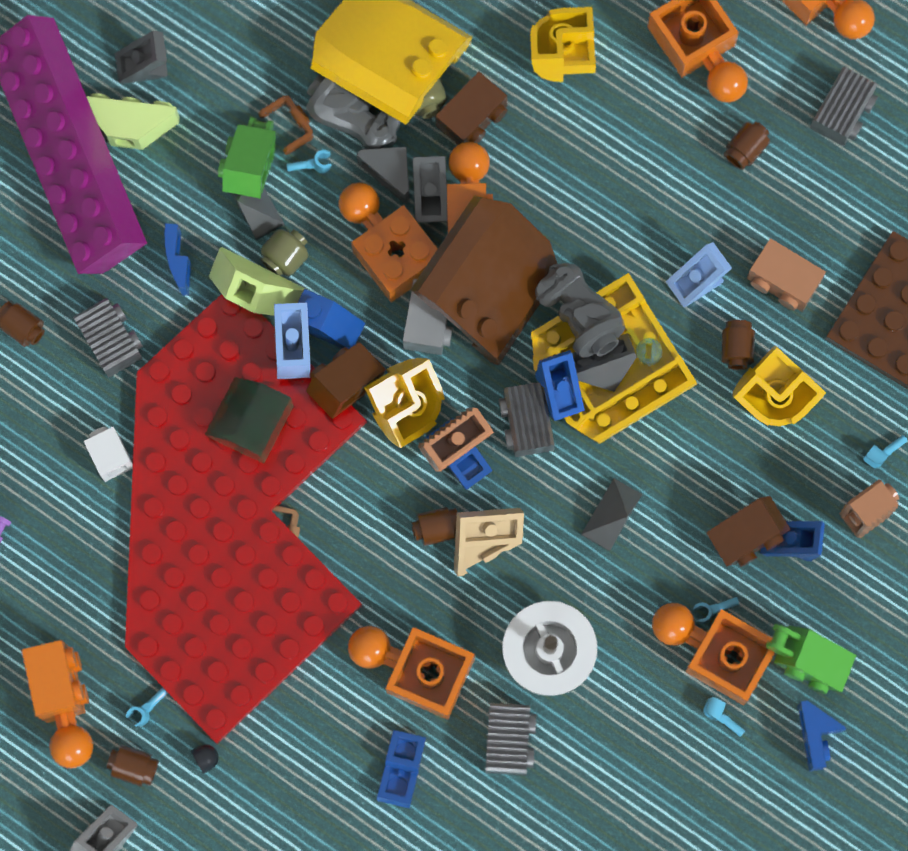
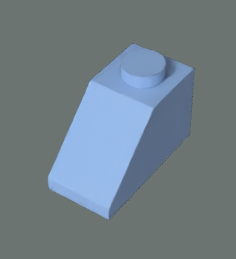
(292, 340)

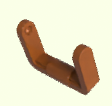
(299, 117)

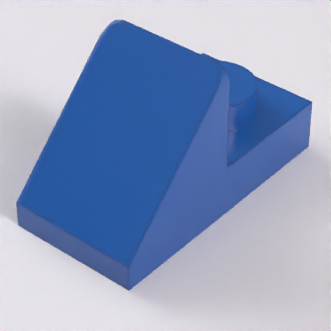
(560, 385)
(801, 541)
(814, 725)

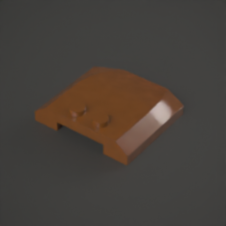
(487, 275)

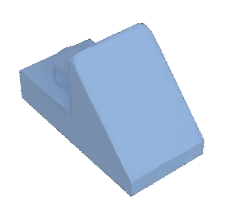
(699, 275)

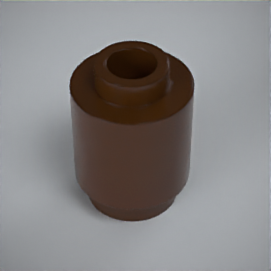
(747, 145)
(21, 324)
(738, 344)
(435, 526)
(132, 765)

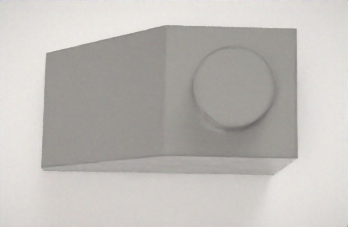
(425, 328)
(106, 833)

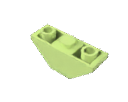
(130, 122)
(251, 284)

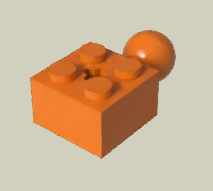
(851, 17)
(692, 49)
(468, 164)
(374, 248)
(675, 625)
(371, 648)
(59, 698)

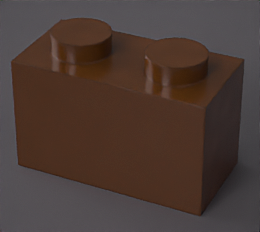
(472, 110)
(344, 379)
(749, 531)

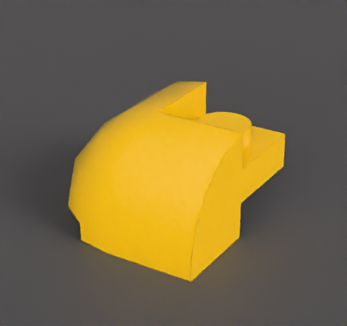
(563, 43)
(777, 390)
(406, 400)

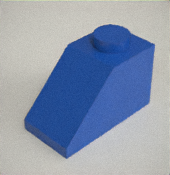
(331, 321)

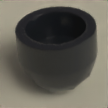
(206, 757)

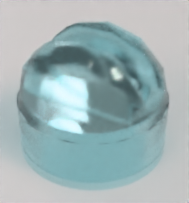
(656, 352)

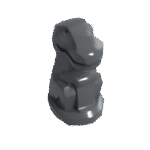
(348, 113)
(589, 315)

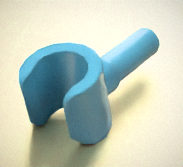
(312, 163)
(876, 456)
(715, 608)
(146, 707)
(713, 710)

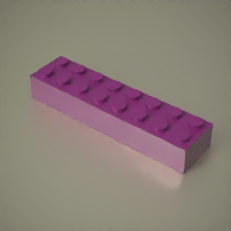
(67, 146)

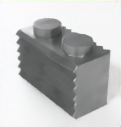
(844, 106)
(108, 337)
(528, 419)
(508, 739)

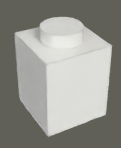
(108, 453)

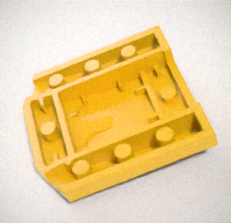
(387, 52)
(642, 387)

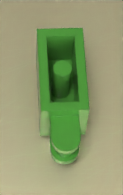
(248, 158)
(811, 658)

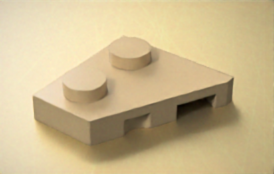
(485, 535)

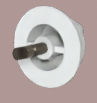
(549, 648)

